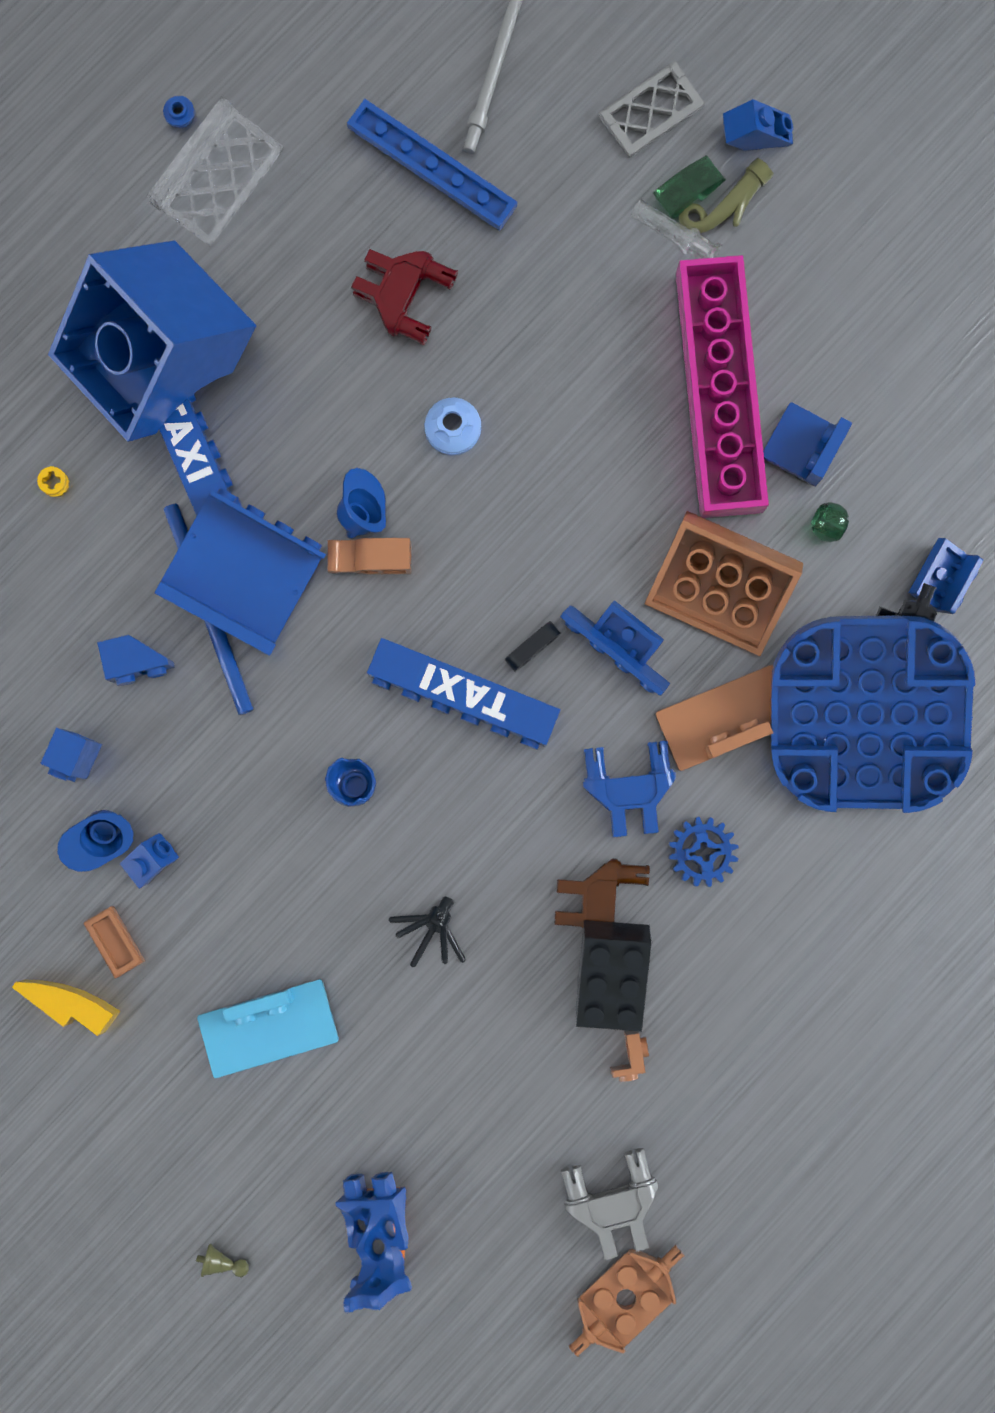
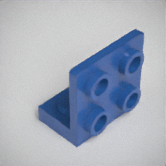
(805, 443)

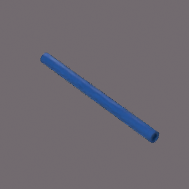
(218, 636)

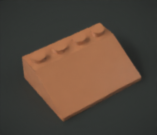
(724, 583)

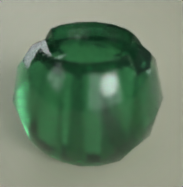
(830, 522)

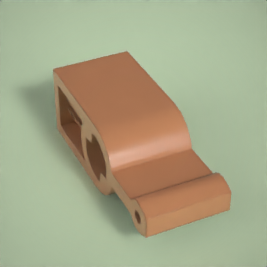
(370, 556)

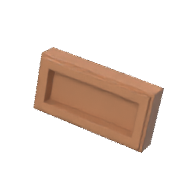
(114, 942)

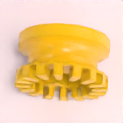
(45, 475)

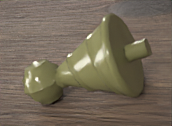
(217, 1262)

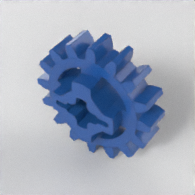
(705, 867)

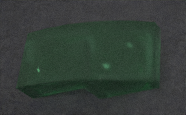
(687, 185)

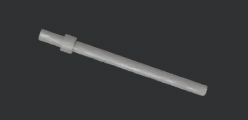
(478, 120)

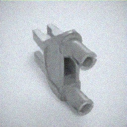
(616, 1206)

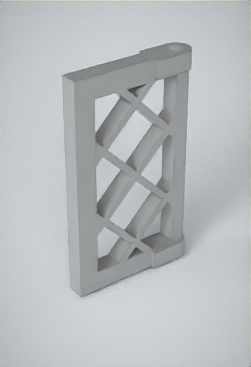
(652, 133)

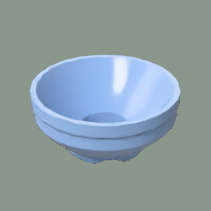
(455, 441)

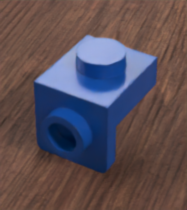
(149, 860)

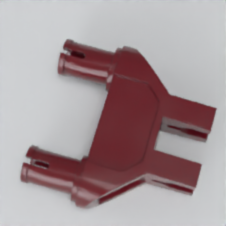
(398, 288)

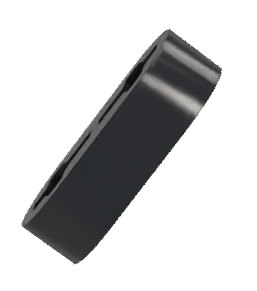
(532, 646)

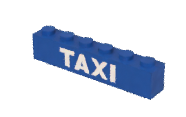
(194, 454)
(462, 692)

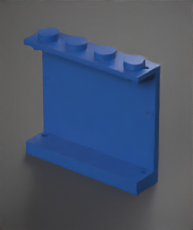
(240, 571)

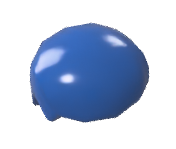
(350, 782)

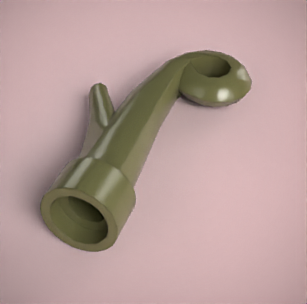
(735, 202)

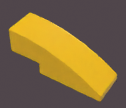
(68, 1003)

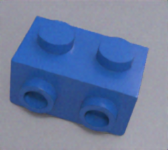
(950, 572)

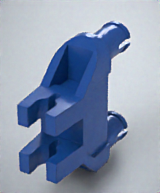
(632, 791)

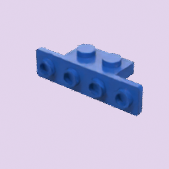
(623, 639)

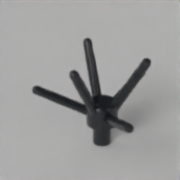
(437, 921)

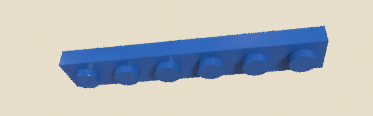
(432, 164)

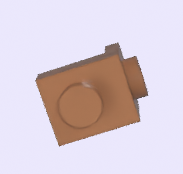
(636, 1050)

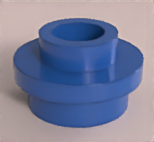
(182, 119)

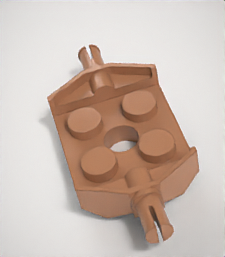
(615, 1324)

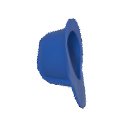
(362, 504)
(95, 841)

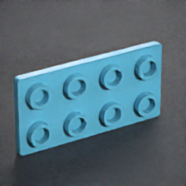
(268, 1028)

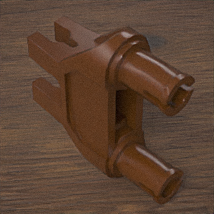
(599, 892)

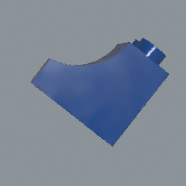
(147, 334)

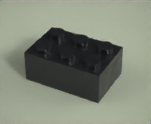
(613, 975)

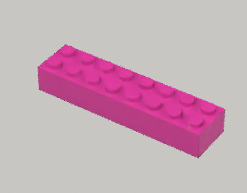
(721, 387)

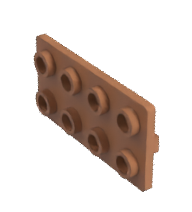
(718, 719)

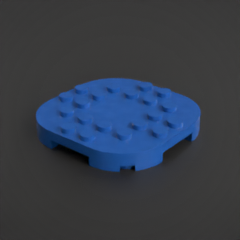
(872, 713)

